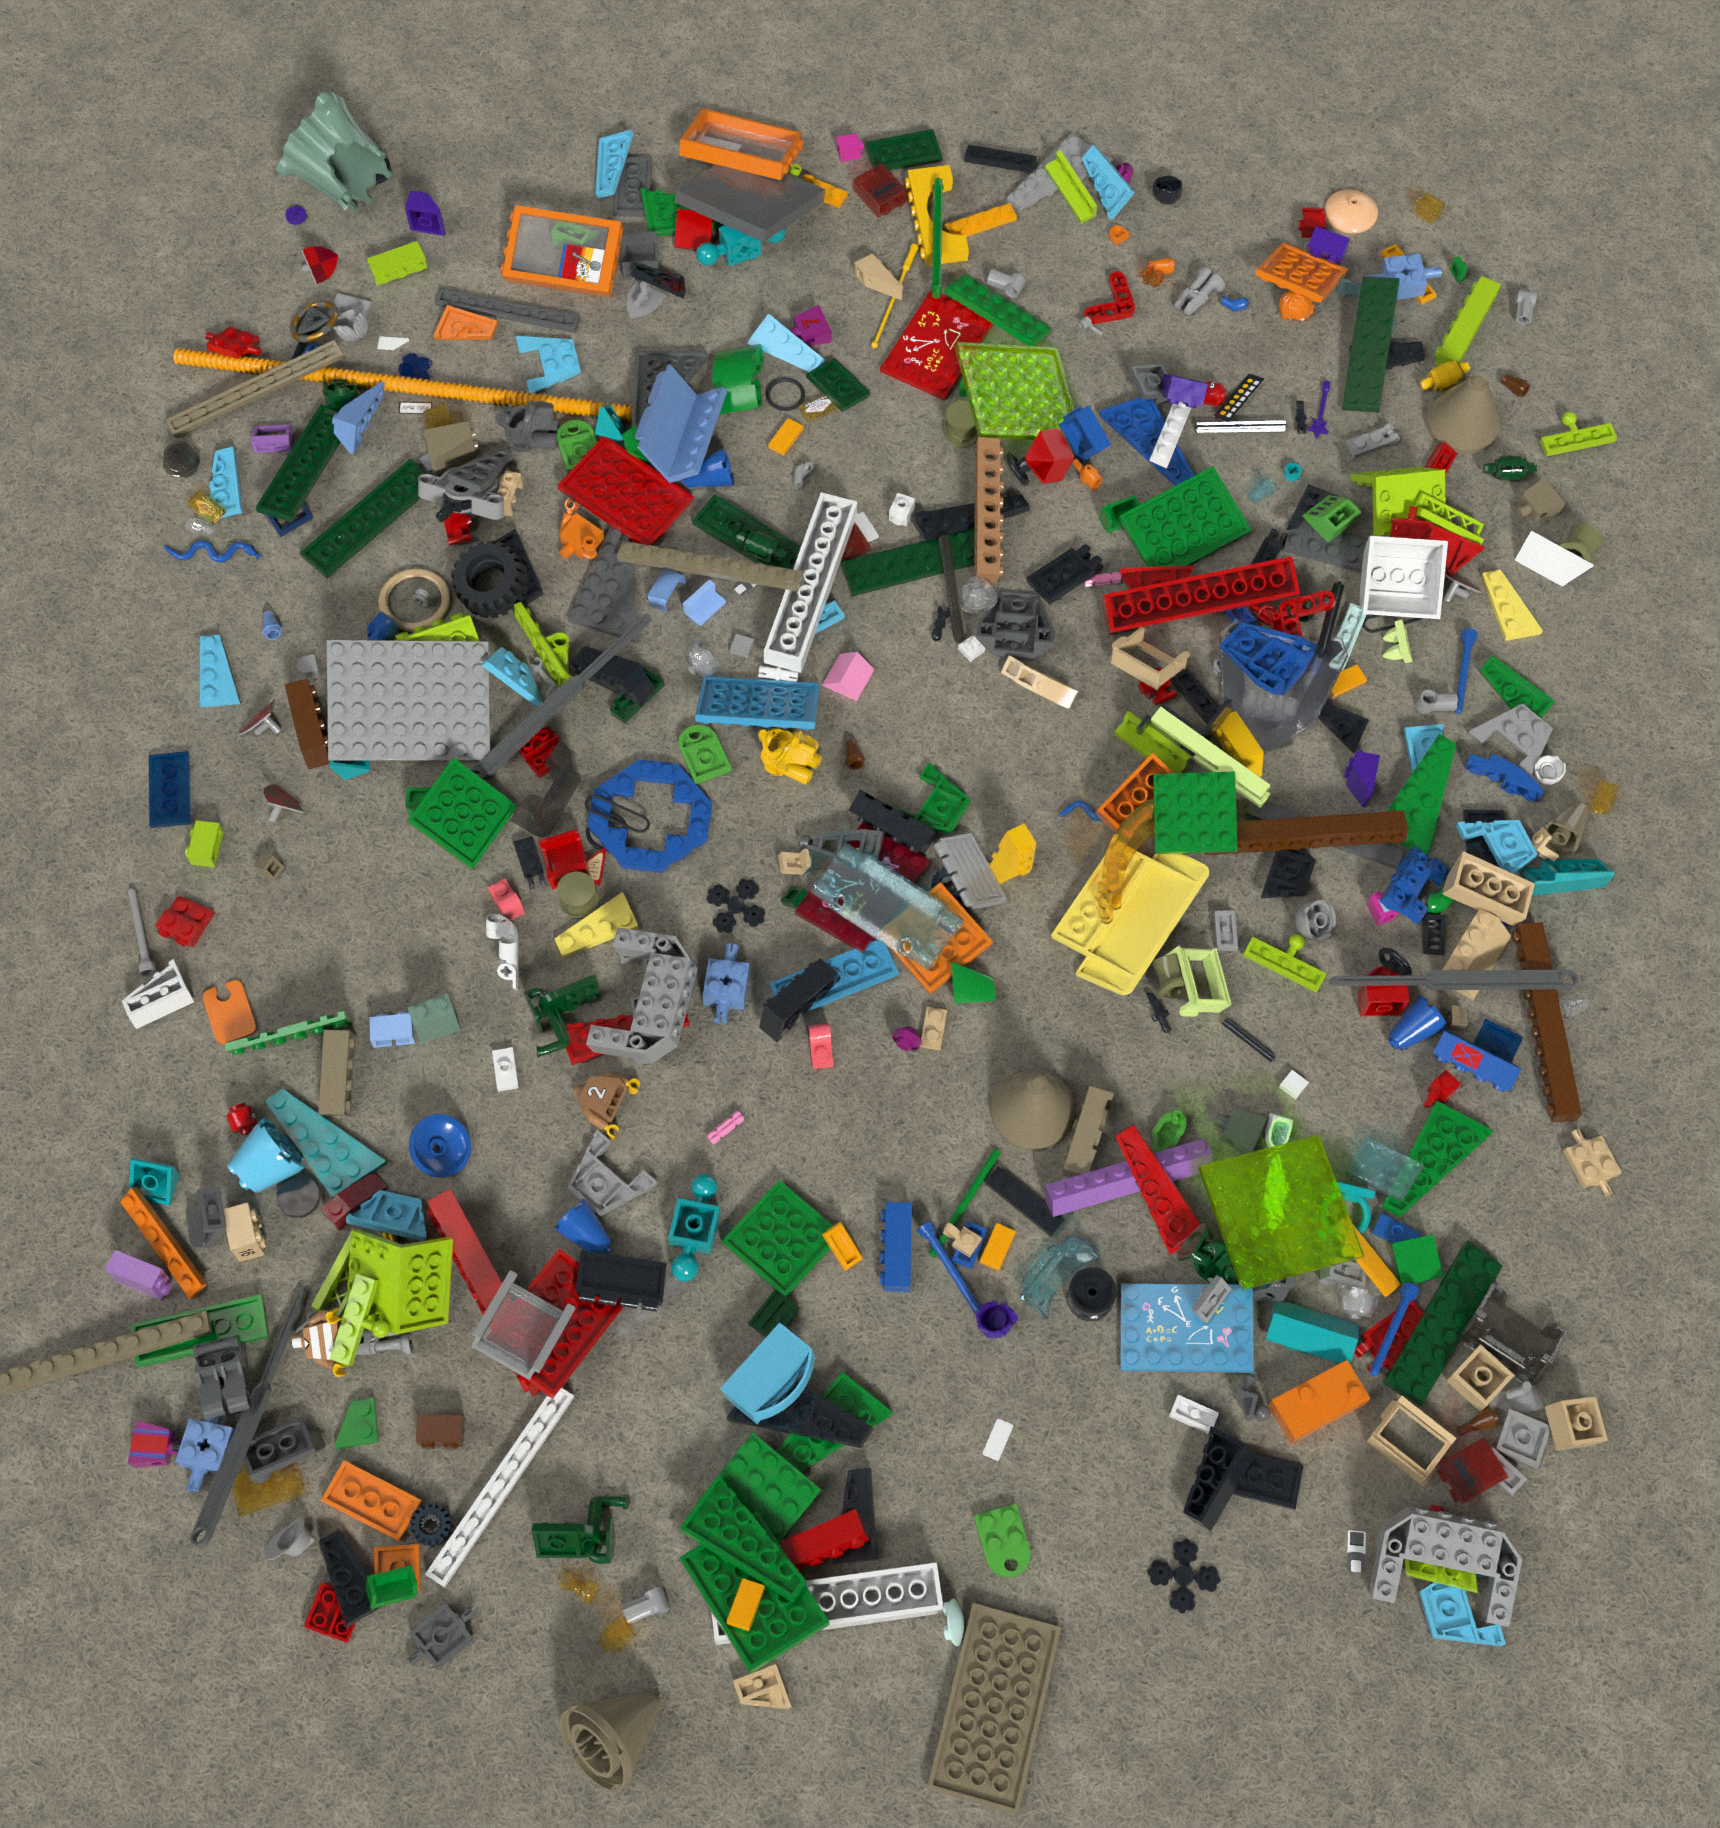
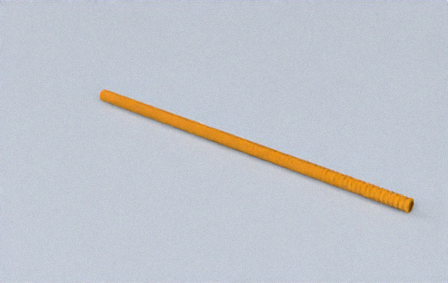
(402, 384)

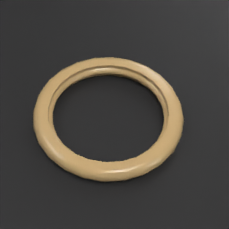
(410, 573)

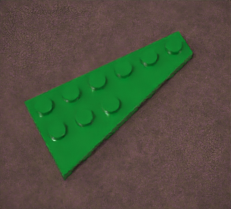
(662, 212)
(1424, 794)
(296, 1031)
(1440, 1148)
(847, 1395)
(735, 1535)

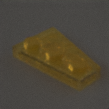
(254, 1497)

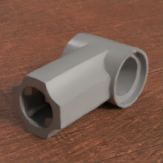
(1010, 284)
(1525, 303)
(1436, 702)
(651, 1604)

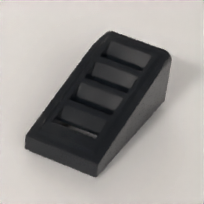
(1436, 918)

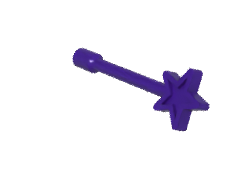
(1319, 426)

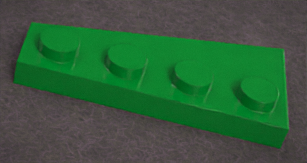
(1514, 688)

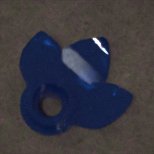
(415, 367)

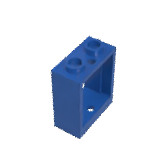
(1084, 433)

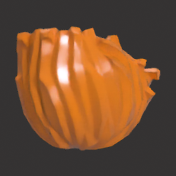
(1295, 306)

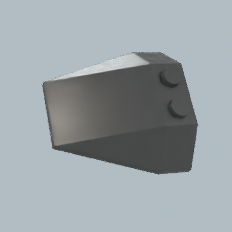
(1016, 626)

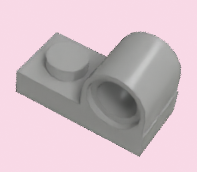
(1346, 1273)

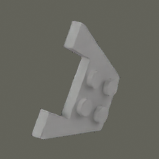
(1521, 730)
(600, 1185)

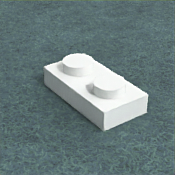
(1193, 1414)

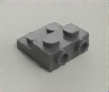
(1149, 381)

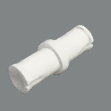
(777, 673)

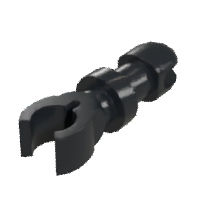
(1300, 418)
(939, 624)

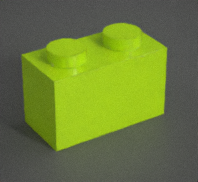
(204, 843)

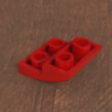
(692, 229)
(538, 750)
(326, 1616)

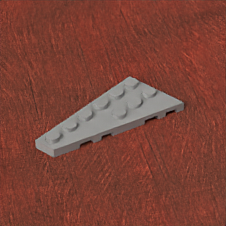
(1039, 182)

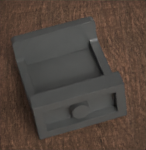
(639, 248)
(207, 1219)

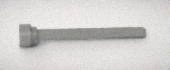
(147, 966)

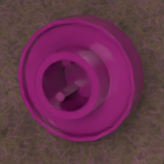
(1125, 170)
(906, 1038)

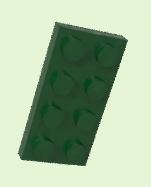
(904, 150)

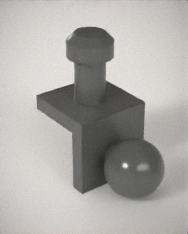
(1248, 1400)

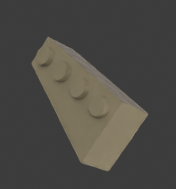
(337, 1072)
(1087, 1132)

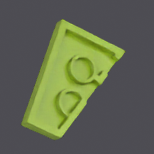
(1442, 1575)

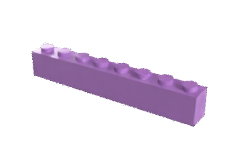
(1119, 1181)

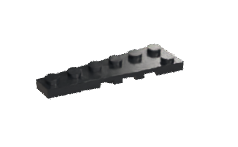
(960, 518)

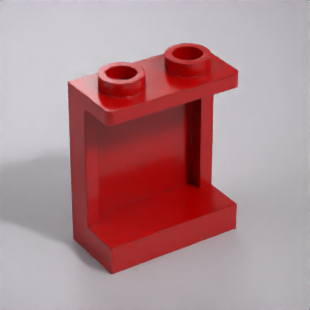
(563, 855)

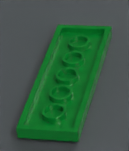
(998, 310)
(237, 1317)

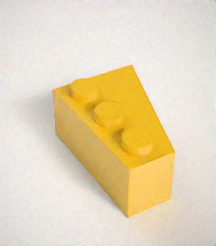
(1240, 744)
(1015, 854)

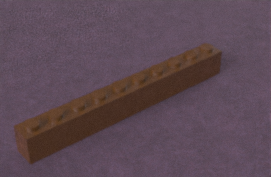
(1320, 831)
(1547, 1027)

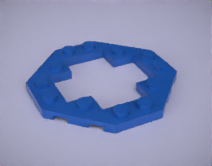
(676, 846)

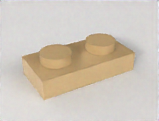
(933, 1028)

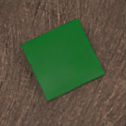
(1416, 1259)

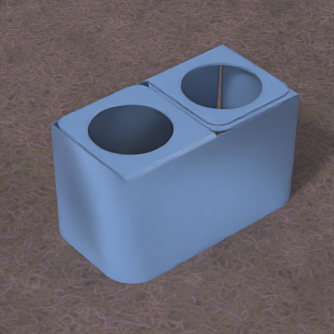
(663, 588)

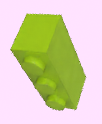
(397, 263)

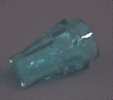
(1262, 490)

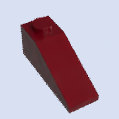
(350, 1199)

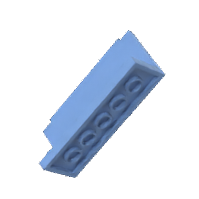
(678, 425)

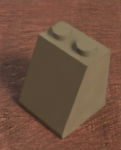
(450, 446)

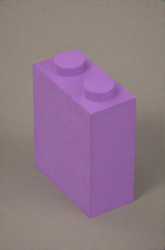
(139, 1275)

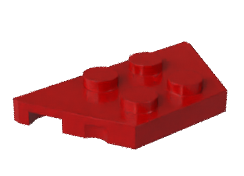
(1459, 549)
(1153, 575)

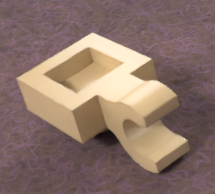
(965, 1241)

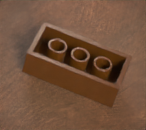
(308, 722)

